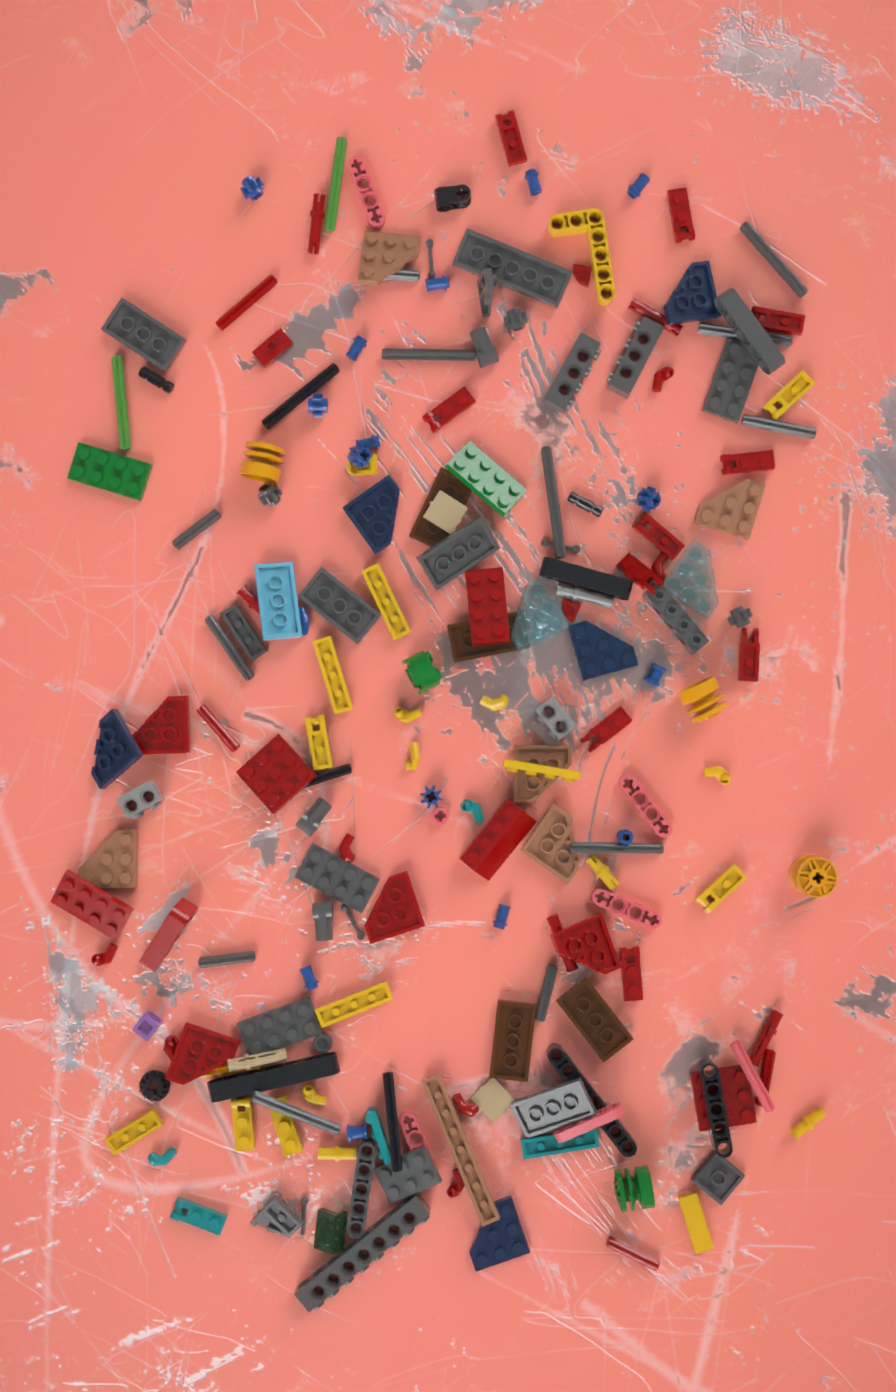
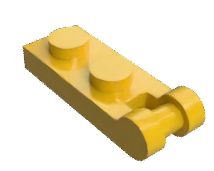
(789, 394)
(319, 743)
(721, 888)
(243, 1124)

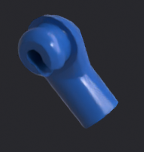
(304, 619)

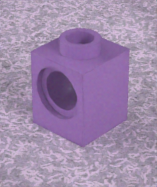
(147, 1025)

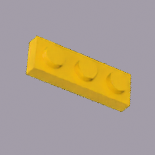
(286, 1130)

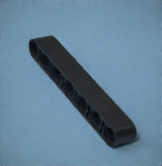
(273, 1077)
(619, 1138)

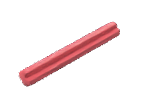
(752, 1076)

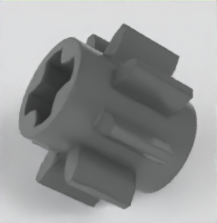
(515, 319)
(269, 494)
(740, 617)

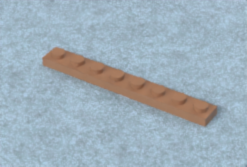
(461, 1149)

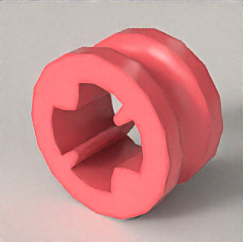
(444, 820)

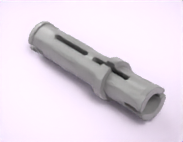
(576, 593)

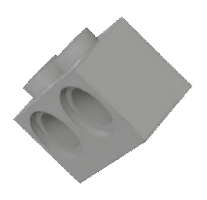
(559, 714)
(139, 796)

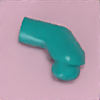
(474, 808)
(162, 1160)

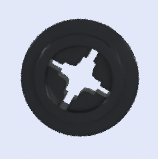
(157, 1077)

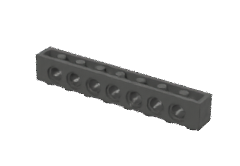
(314, 1299)

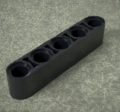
(586, 578)
(715, 1117)

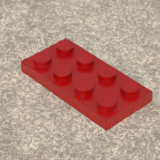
(487, 606)
(92, 905)

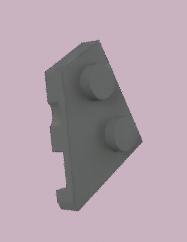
(485, 289)
(278, 1218)

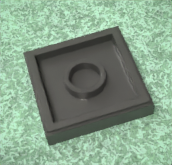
(717, 1177)

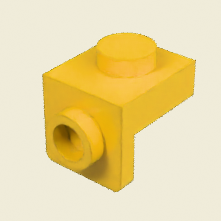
(366, 470)

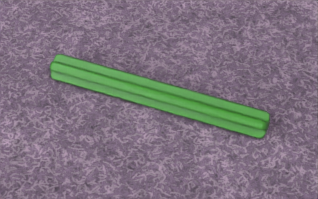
(335, 185)
(121, 402)

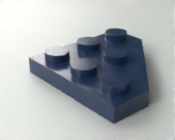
(693, 296)
(375, 513)
(599, 651)
(114, 749)
(500, 1239)

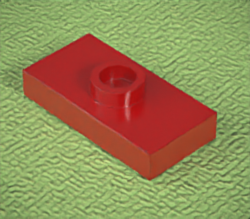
(272, 348)

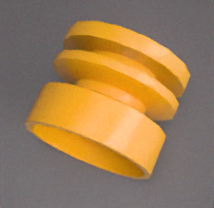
(263, 457)
(703, 699)
(805, 868)

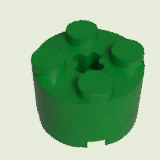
(421, 671)

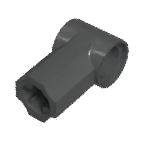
(485, 352)
(311, 820)
(323, 916)

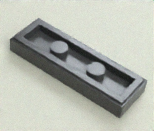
(243, 632)

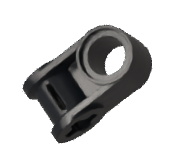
(449, 197)

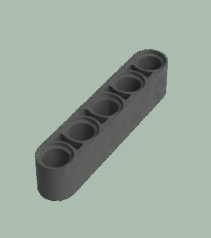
(749, 331)
(359, 1196)

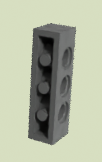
(650, 331)
(583, 345)
(676, 619)

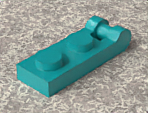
(378, 1134)
(199, 1216)

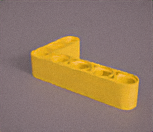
(595, 248)

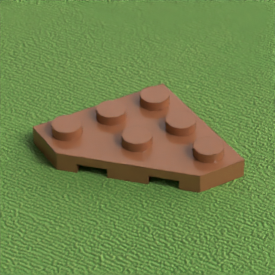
(385, 255)
(733, 509)
(529, 787)
(551, 844)
(114, 862)

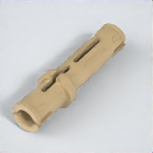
(257, 1059)

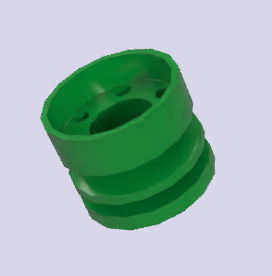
(634, 1188)

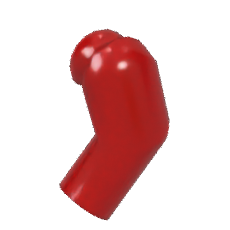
(661, 376)
(657, 566)
(345, 851)
(105, 957)
(170, 1045)
(466, 1109)
(457, 1185)

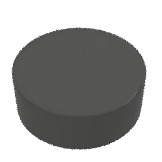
(323, 1042)

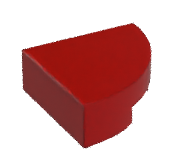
(582, 274)
(570, 609)

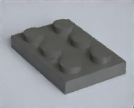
(417, 1175)

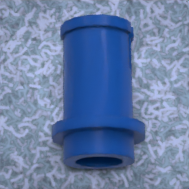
(533, 182)
(639, 184)
(437, 283)
(356, 348)
(372, 442)
(628, 839)
(501, 916)
(309, 978)

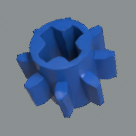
(252, 187)
(317, 405)
(359, 456)
(648, 498)
(434, 801)

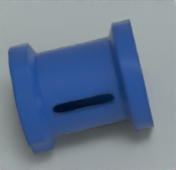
(655, 674)
(357, 1132)

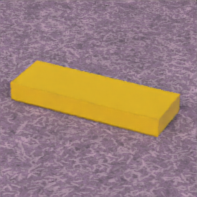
(134, 1131)
(695, 1222)

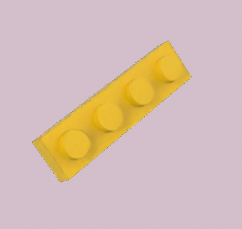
(386, 601)
(332, 675)
(533, 769)
(354, 1004)

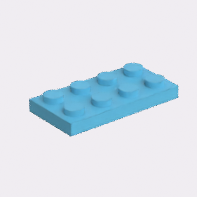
(277, 601)

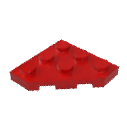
(166, 728)
(394, 910)
(588, 944)
(199, 1053)

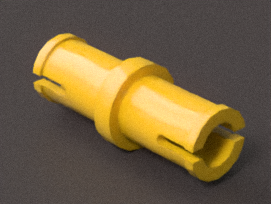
(602, 871)
(807, 1123)
(337, 1153)

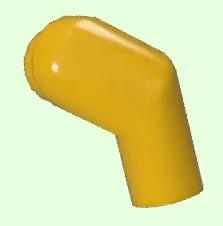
(496, 704)
(406, 716)
(415, 757)
(719, 772)
(311, 1096)

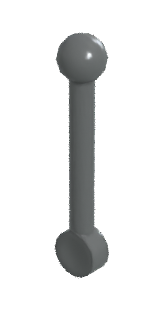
(429, 243)
(576, 548)
(360, 935)
(304, 1200)

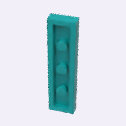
(547, 1144)

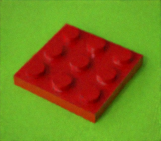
(276, 774)
(736, 1095)

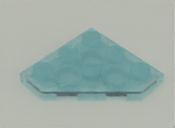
(694, 580)
(537, 616)

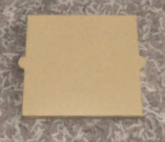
(445, 512)
(492, 1099)

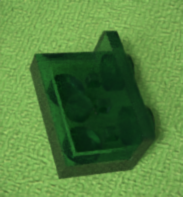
(330, 1231)

